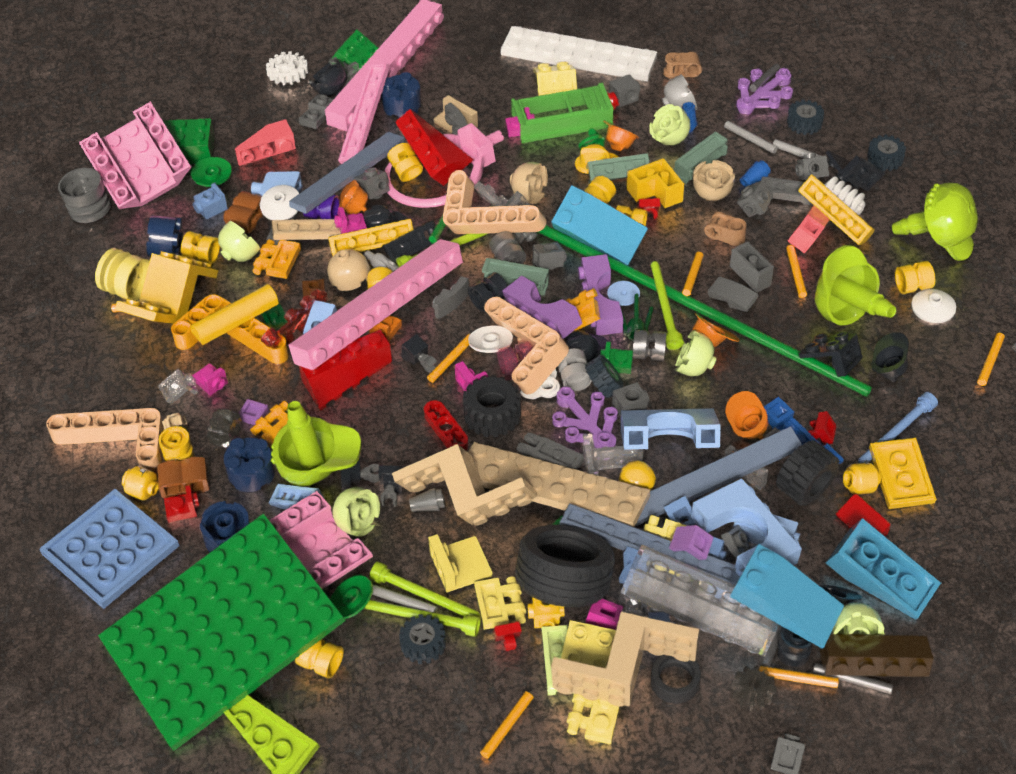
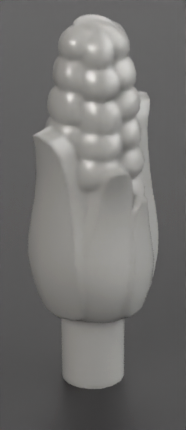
(380, 260)

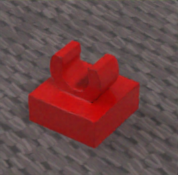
(651, 205)
(823, 428)
(507, 634)

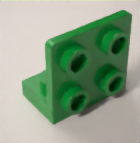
(356, 49)

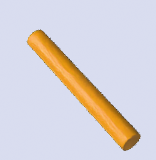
(692, 274)
(799, 282)
(991, 358)
(448, 360)
(801, 677)
(506, 725)

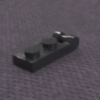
(410, 242)

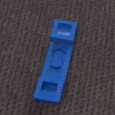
(781, 417)

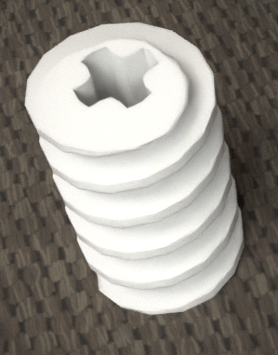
(851, 198)

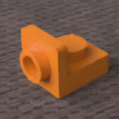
(388, 326)

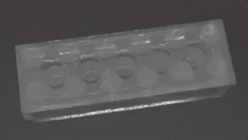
(696, 599)

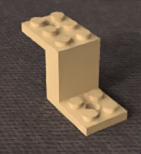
(464, 485)
(619, 678)

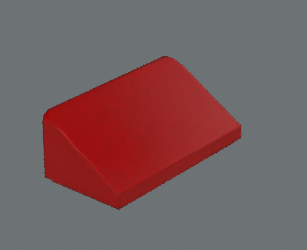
(856, 509)

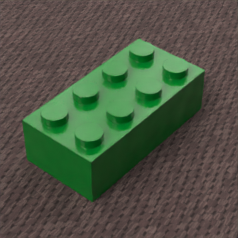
(193, 137)

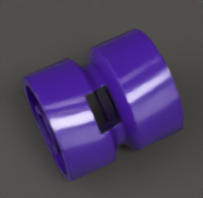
(326, 209)

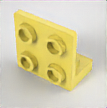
(555, 78)
(459, 562)
(588, 644)

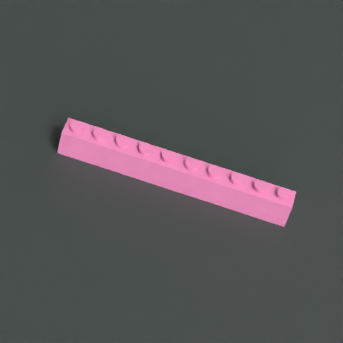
(394, 51)
(375, 304)

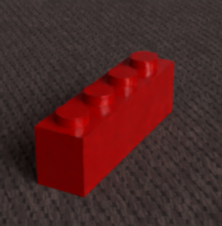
(433, 149)
(347, 368)

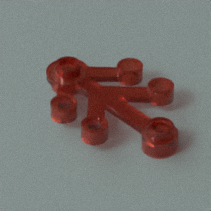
(296, 320)

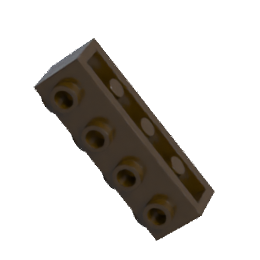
(877, 655)

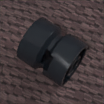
(483, 290)
(793, 649)

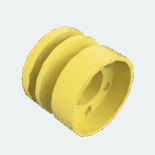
(121, 273)

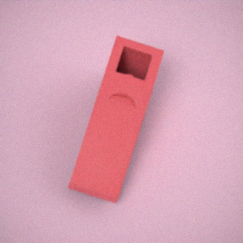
(267, 142)
(809, 229)

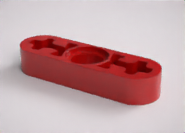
(445, 418)

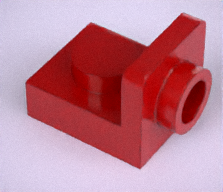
(181, 506)

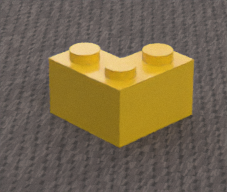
(656, 180)

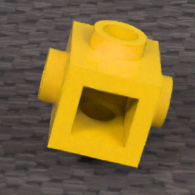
(544, 613)

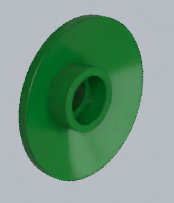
(211, 171)
(352, 595)

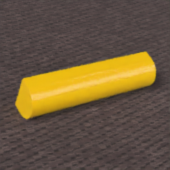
(836, 210)
(370, 237)
(234, 314)

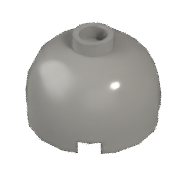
(678, 93)

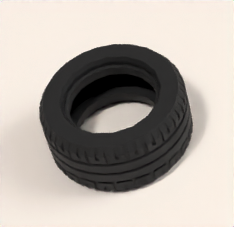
(564, 565)

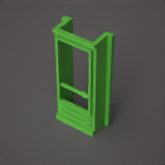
(563, 124)

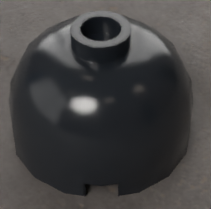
(330, 79)

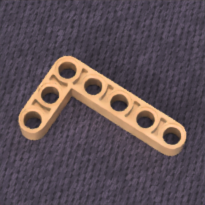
(484, 216)
(547, 344)
(116, 425)

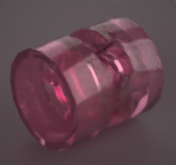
(507, 356)

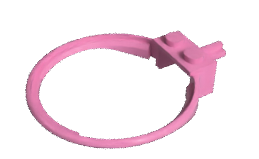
(472, 143)

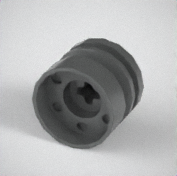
(84, 195)

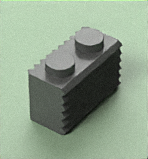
(751, 266)

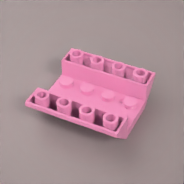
(137, 159)
(318, 540)

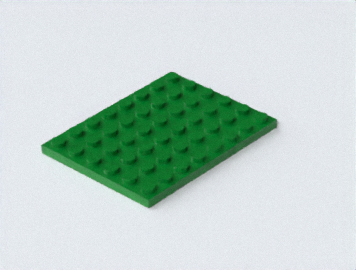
(220, 631)

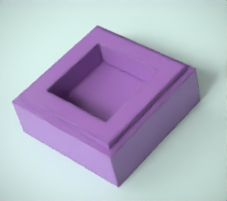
(252, 411)

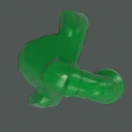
(593, 134)

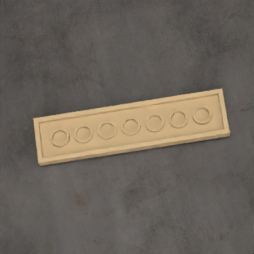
(560, 485)

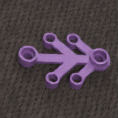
(748, 104)
(586, 422)

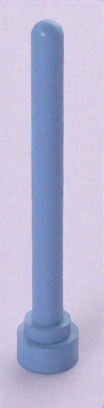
(924, 404)

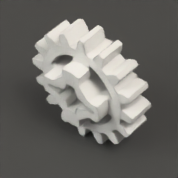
(287, 68)

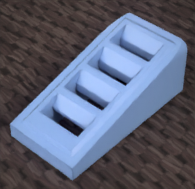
(299, 491)

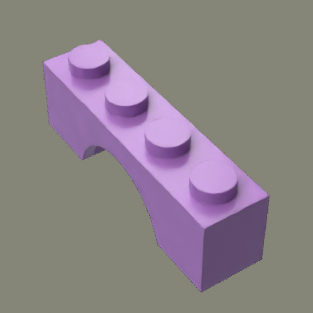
(597, 274)
(558, 315)

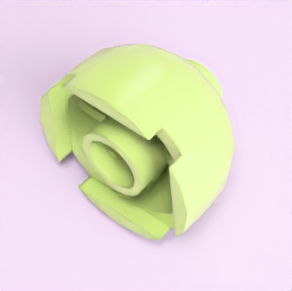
(670, 125)
(236, 243)
(696, 355)
(356, 510)
(859, 620)

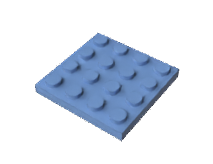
(109, 548)

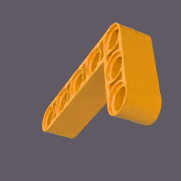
(246, 333)

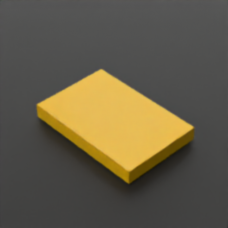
(902, 473)

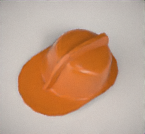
(619, 138)
(353, 198)
(714, 332)
(747, 415)

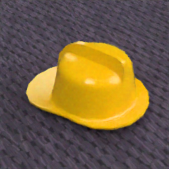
(592, 153)

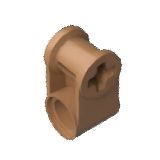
(682, 63)
(728, 229)

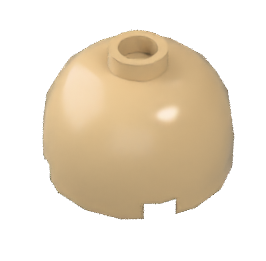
(713, 180)
(529, 181)
(347, 269)

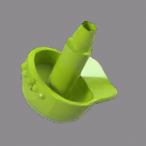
(947, 216)
(850, 288)
(312, 448)

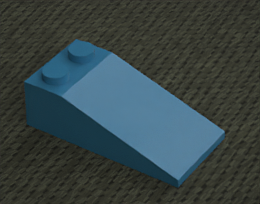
(598, 225)
(883, 569)
(787, 596)

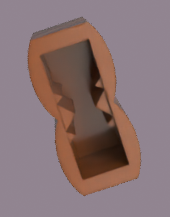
(244, 211)
(176, 475)

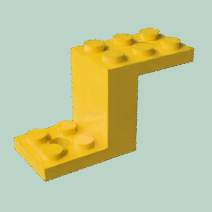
(167, 288)

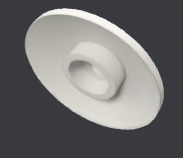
(278, 209)
(933, 306)
(490, 338)

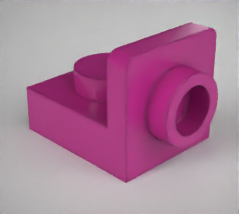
(512, 124)
(349, 222)
(466, 376)
(211, 379)

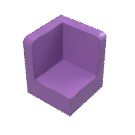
(692, 540)

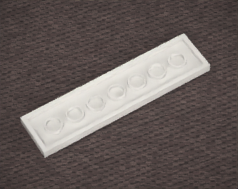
(579, 52)

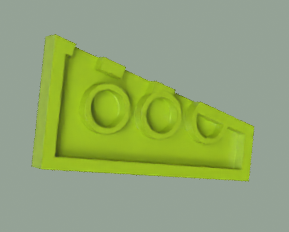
(272, 738)

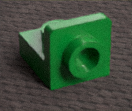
(618, 358)

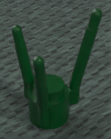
(636, 323)

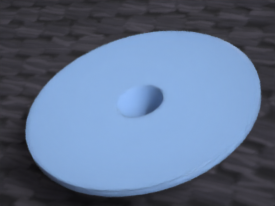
(623, 292)

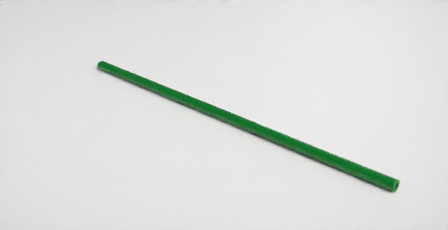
(711, 313)

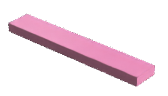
(364, 111)

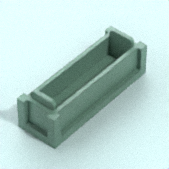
(707, 150)
(615, 167)
(512, 271)

